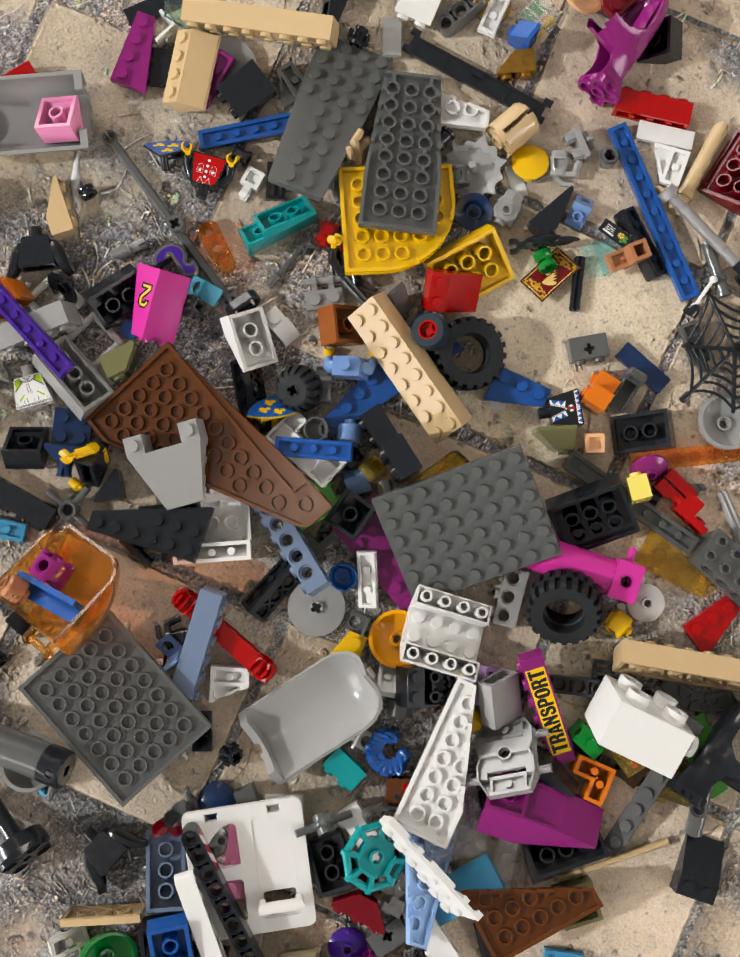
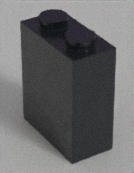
(245, 91)

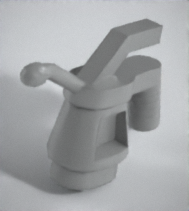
(558, 165)

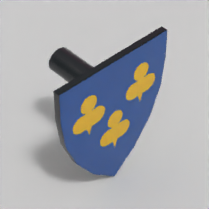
(166, 150)

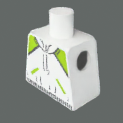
(32, 390)

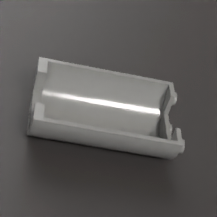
(20, 106)

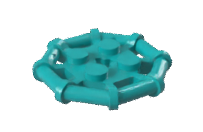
(363, 859)

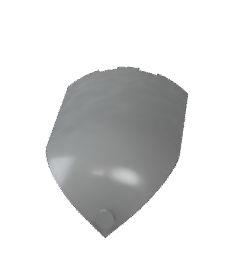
(313, 714)

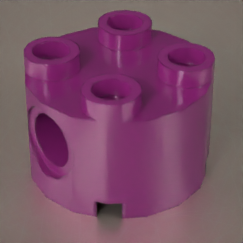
(52, 569)

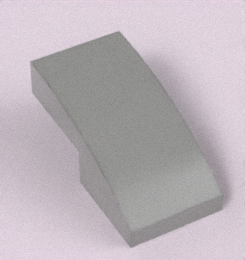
(392, 37)
(326, 380)

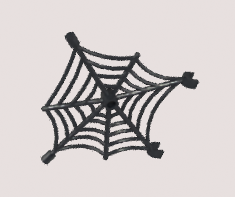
(732, 351)

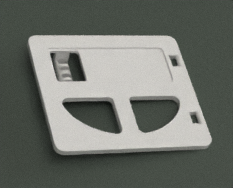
(269, 861)

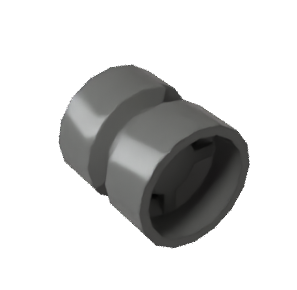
(316, 428)

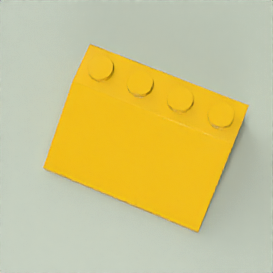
(476, 253)

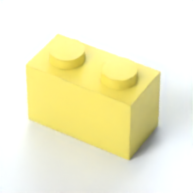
(638, 488)

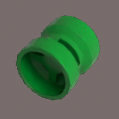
(545, 260)

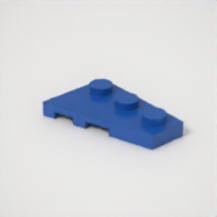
(516, 390)

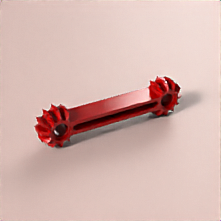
(230, 639)

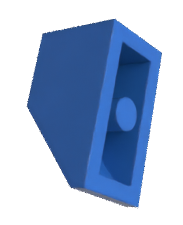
(523, 34)

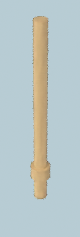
(615, 858)

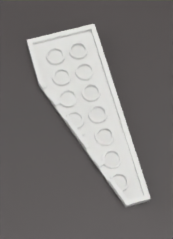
(437, 787)

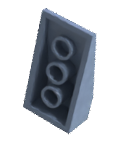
(163, 860)

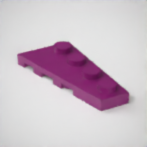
(134, 60)

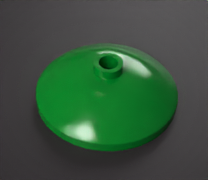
(114, 942)

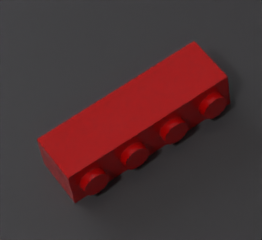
(653, 108)

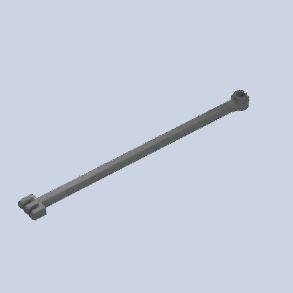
(165, 213)

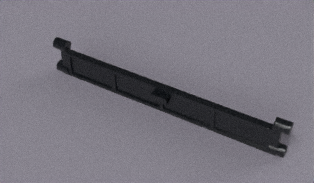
(472, 76)

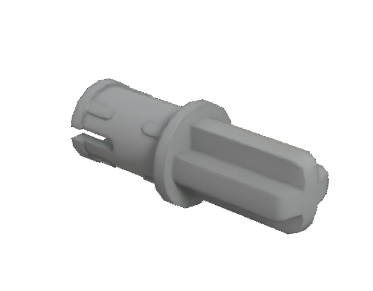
(128, 249)

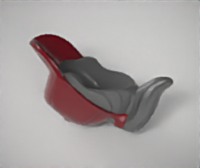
(171, 820)

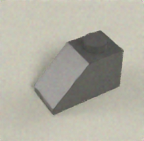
(400, 300)

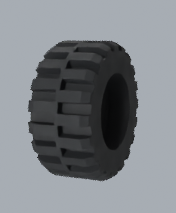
(492, 354)
(564, 627)

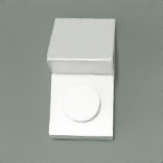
(281, 326)
(386, 681)
(67, 942)

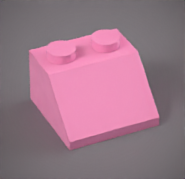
(59, 119)

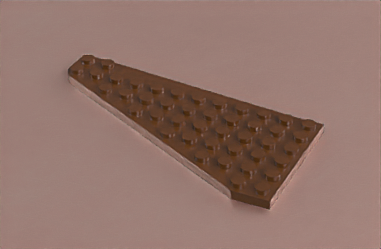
(238, 456)

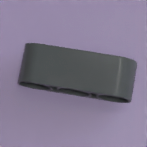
(458, 22)

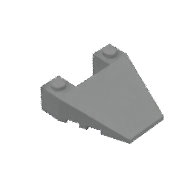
(175, 471)

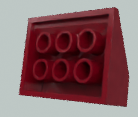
(723, 178)

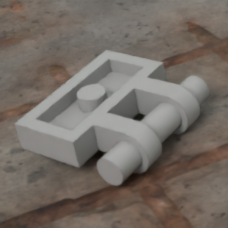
(320, 298)

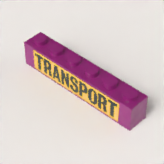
(546, 705)

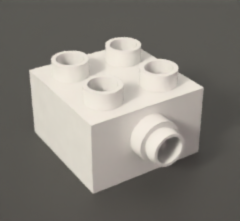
(640, 725)

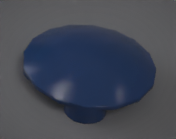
(216, 795)

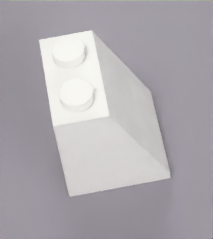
(418, 10)

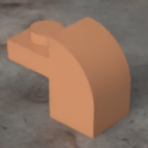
(628, 256)

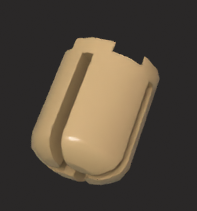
(512, 129)

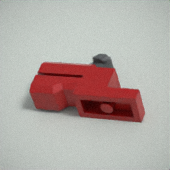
(683, 497)

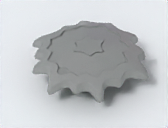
(483, 165)

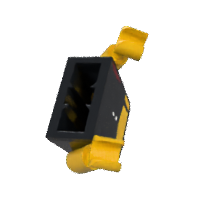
(90, 463)

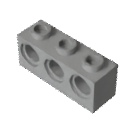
(513, 606)

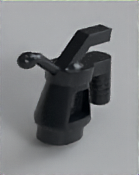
(178, 634)

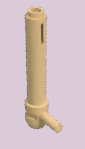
(700, 165)

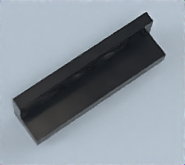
(246, 394)
(271, 583)

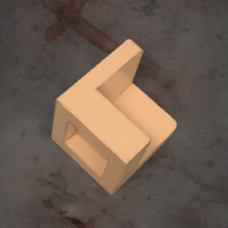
(594, 443)

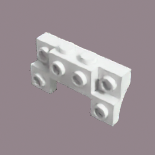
(319, 470)

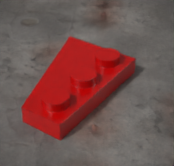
(711, 623)

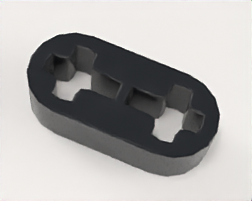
(244, 302)

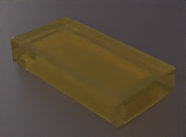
(372, 468)

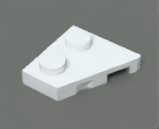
(670, 164)
(227, 680)

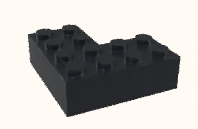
(392, 446)

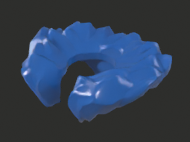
(374, 754)

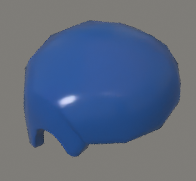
(343, 576)

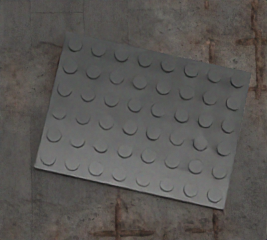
(468, 523)
(116, 709)

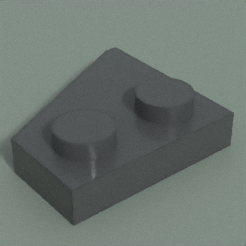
(288, 83)

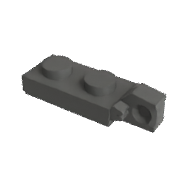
(684, 331)

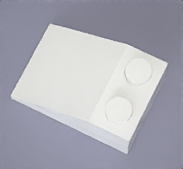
(249, 338)

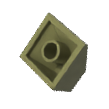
(557, 438)

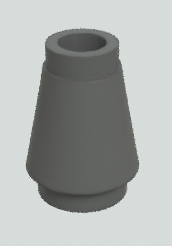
(608, 157)

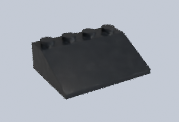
(593, 514)

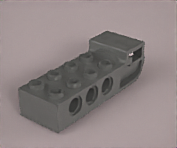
(720, 562)

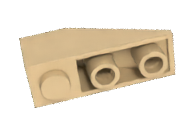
(59, 213)

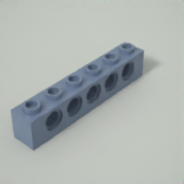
(319, 578)

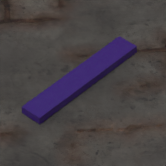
(34, 334)

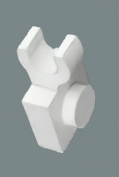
(251, 181)

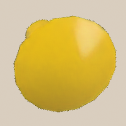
(530, 162)

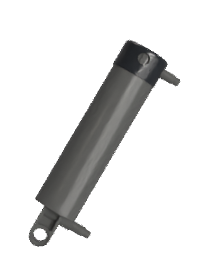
(36, 759)

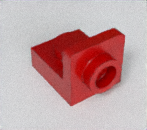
(326, 229)

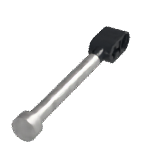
(669, 194)

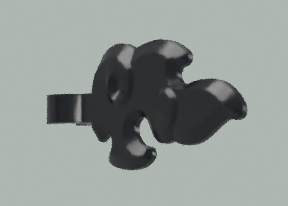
(536, 243)

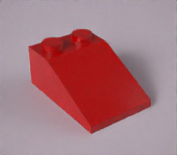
(450, 291)

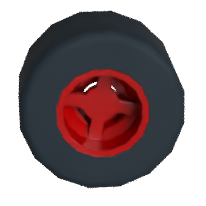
(427, 325)

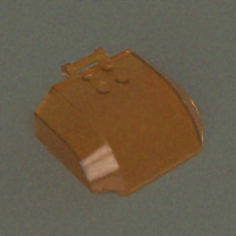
(91, 585)

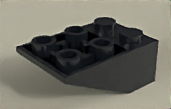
(422, 687)

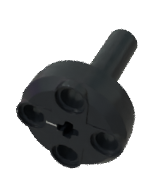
(20, 846)

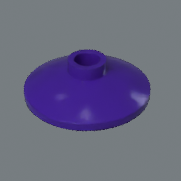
(344, 938)

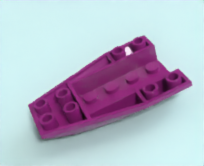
(542, 818)

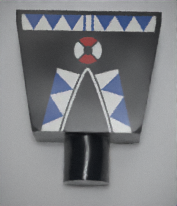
(563, 409)

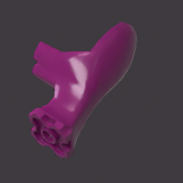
(619, 48)

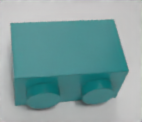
(344, 768)

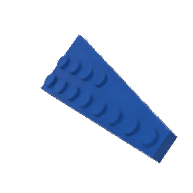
(368, 394)

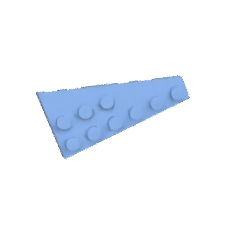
(420, 904)

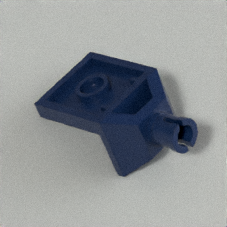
(67, 434)

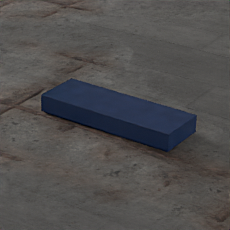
(630, 357)

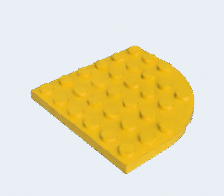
(384, 251)

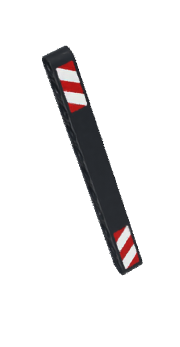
(220, 895)

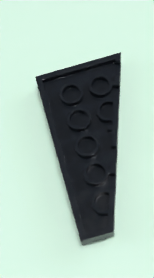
(169, 532)

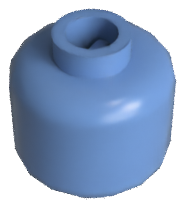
(349, 432)

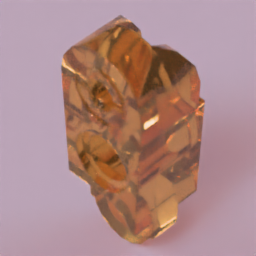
(223, 259)

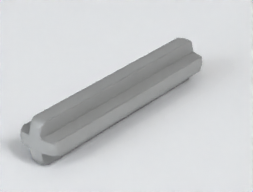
(730, 512)

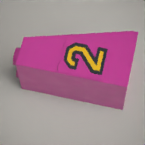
(158, 304)

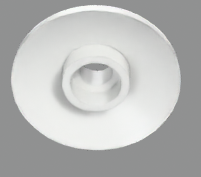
(654, 610)

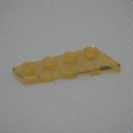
(670, 565)

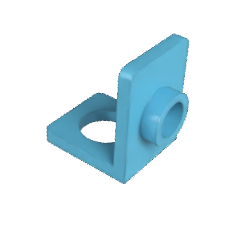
(208, 292)

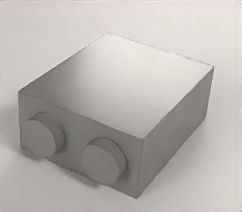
(499, 698)

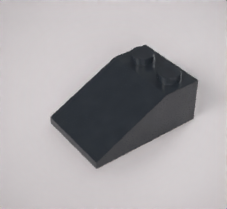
(643, 432)
(328, 863)
(698, 868)

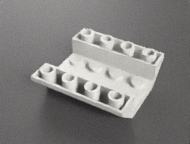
(444, 632)

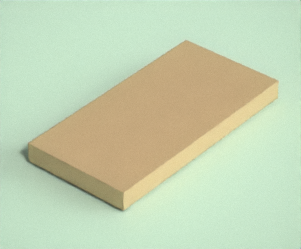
(103, 915)

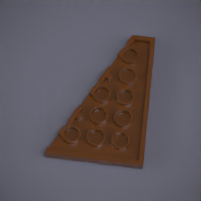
(525, 916)

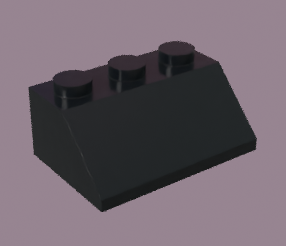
(113, 297)

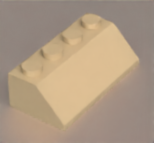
(191, 70)

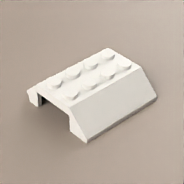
(228, 532)

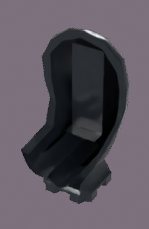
(712, 763)

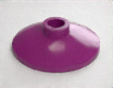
(653, 465)

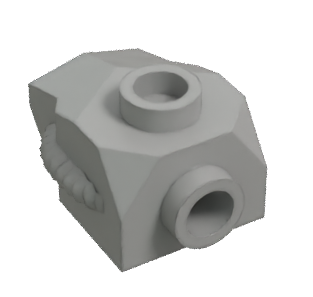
(507, 208)

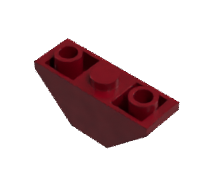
(361, 909)

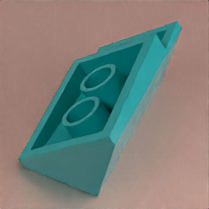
(277, 224)

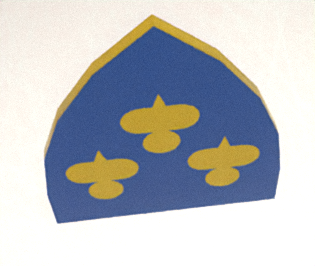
(269, 409)

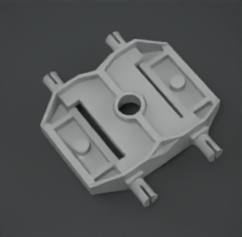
(520, 740)

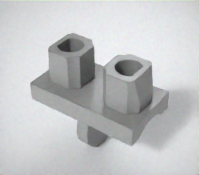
(582, 142)

